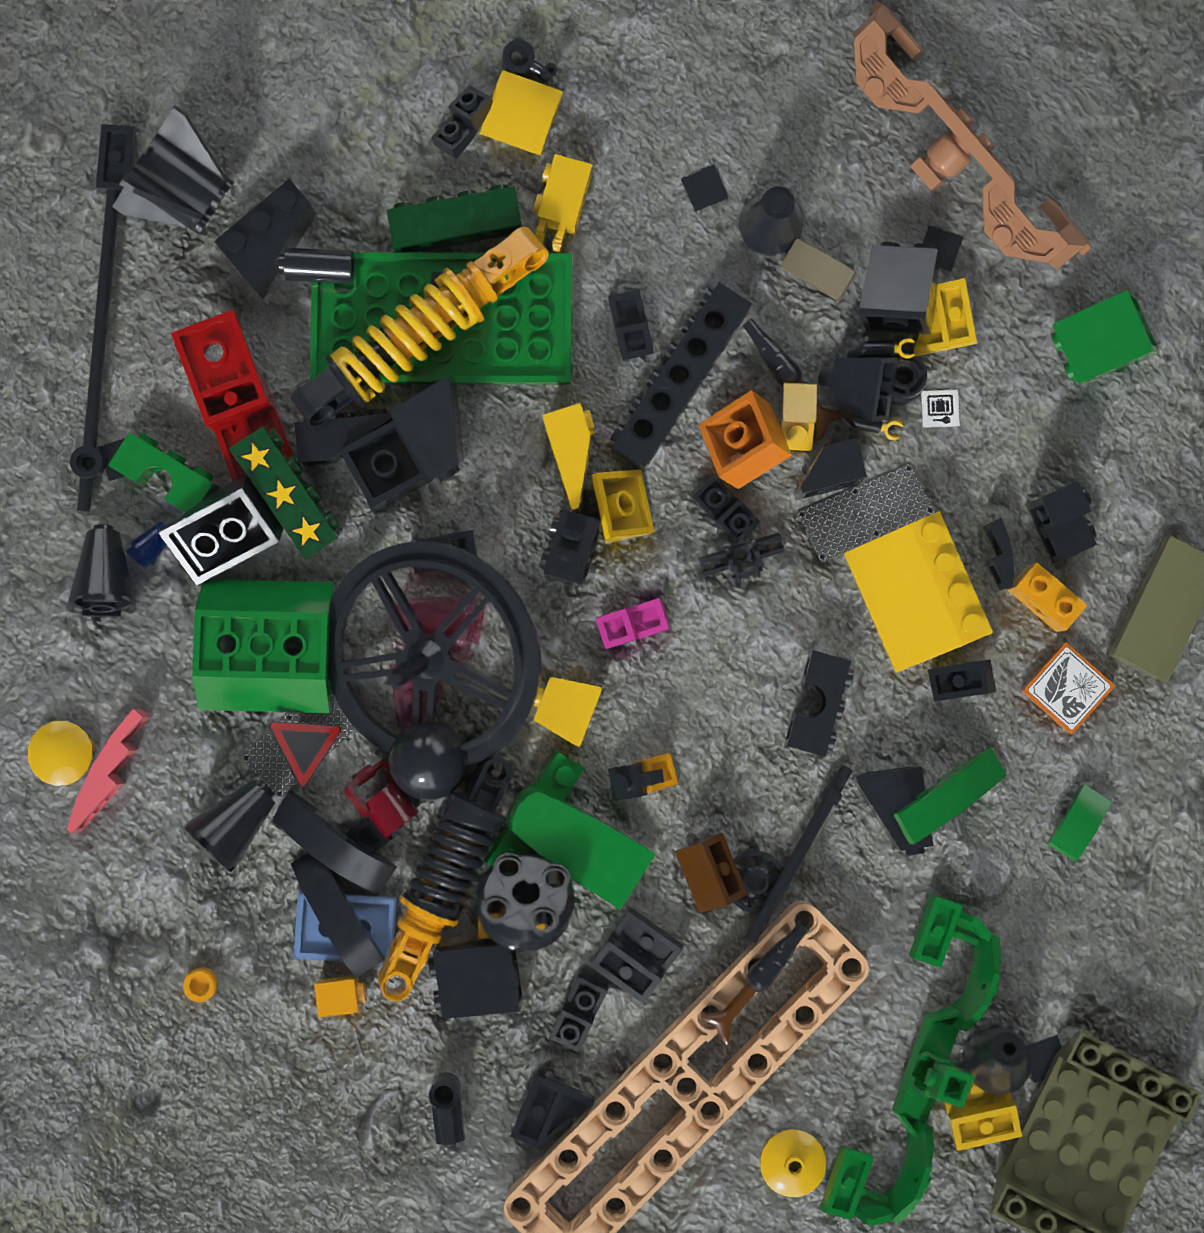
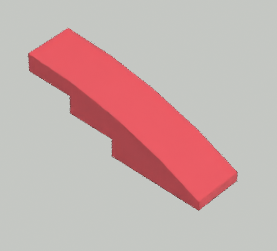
(102, 780)

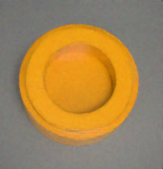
(200, 984)

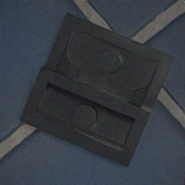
(636, 955)

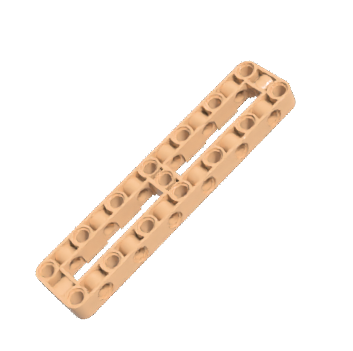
(690, 1126)

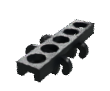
(732, 561)

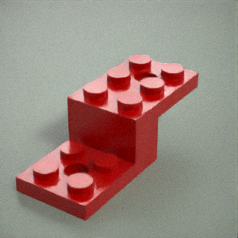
(228, 391)

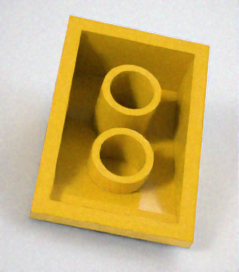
(570, 440)

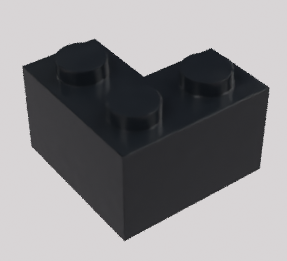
(1062, 522)

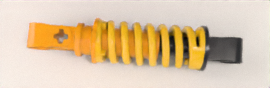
(452, 304)

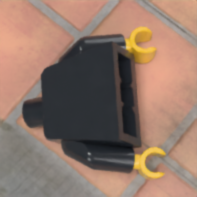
(864, 385)

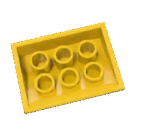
(917, 592)

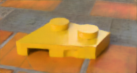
(952, 320)

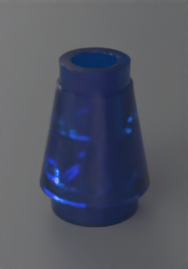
(147, 547)

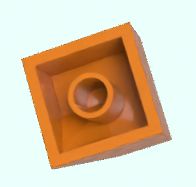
(744, 440)

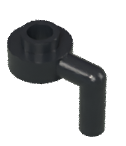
(528, 61)

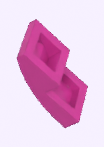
(633, 623)

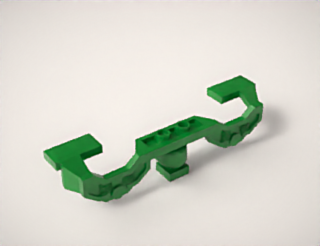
(927, 1074)

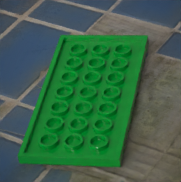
(518, 342)

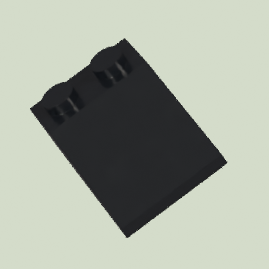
(222, 530)

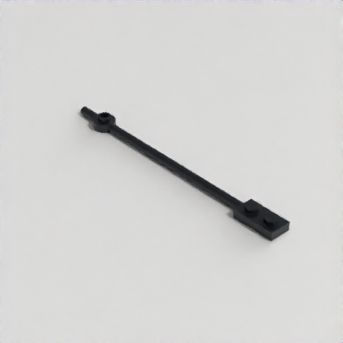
(114, 163)

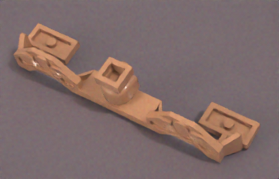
(951, 152)

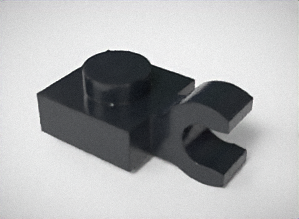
(631, 781)

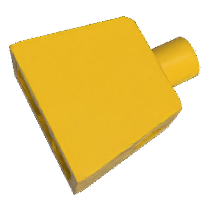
(566, 708)

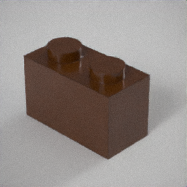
(711, 873)

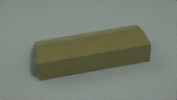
(1162, 611)

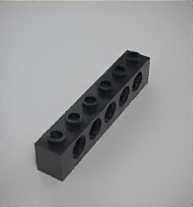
(718, 302)

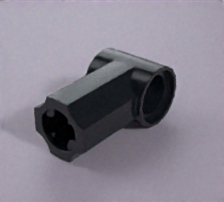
(447, 1110)

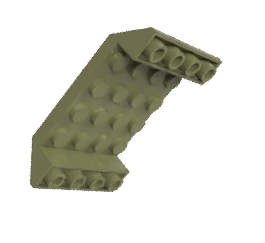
(1089, 1141)

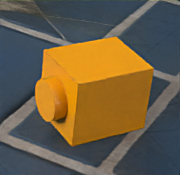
(339, 995)

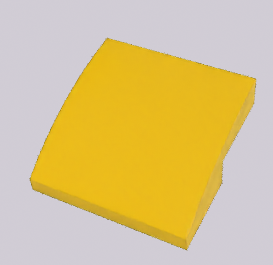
(522, 112)
(983, 1119)

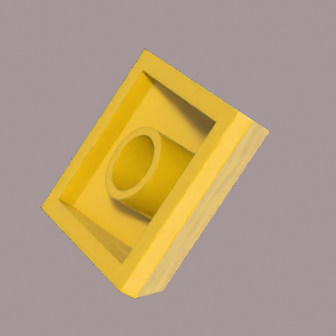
(622, 504)

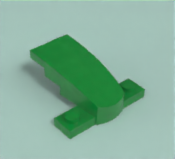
(569, 836)

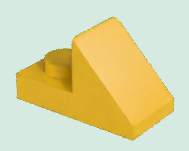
(799, 415)

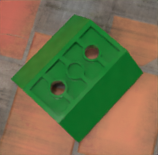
(260, 670)

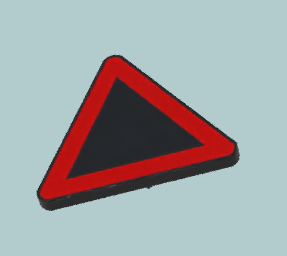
(303, 746)

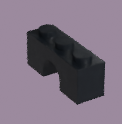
(829, 677)

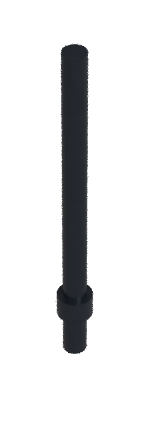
(830, 797)

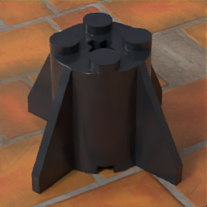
(175, 178)

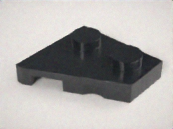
(548, 1110)

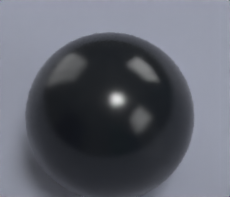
(428, 760)

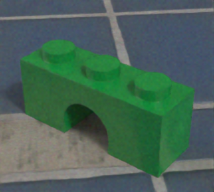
(141, 459)

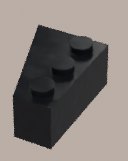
(265, 233)

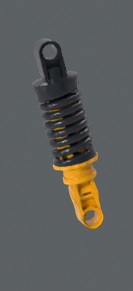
(448, 874)

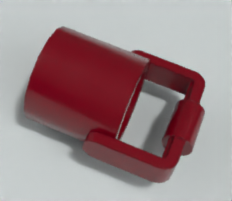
(386, 809)

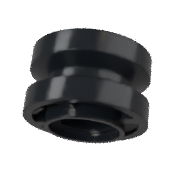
(917, 374)

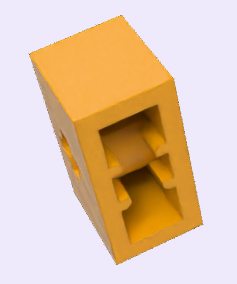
(1047, 597)

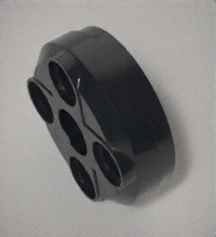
(525, 901)

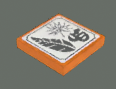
(1067, 688)

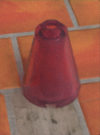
(433, 612)

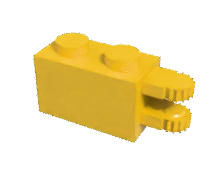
(563, 198)

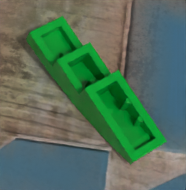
(950, 795)

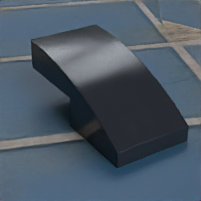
(630, 324)
(1002, 565)

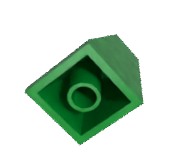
(1104, 338)

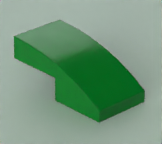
(1079, 823)

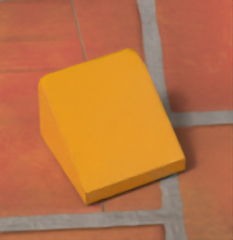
(660, 762)

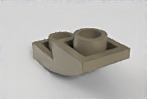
(818, 269)

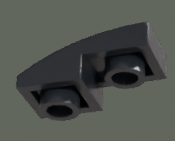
(467, 117)
(724, 508)
(579, 1012)

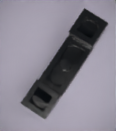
(331, 846)
(336, 915)

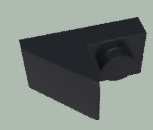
(962, 680)

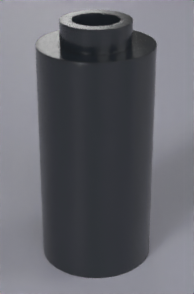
(318, 265)

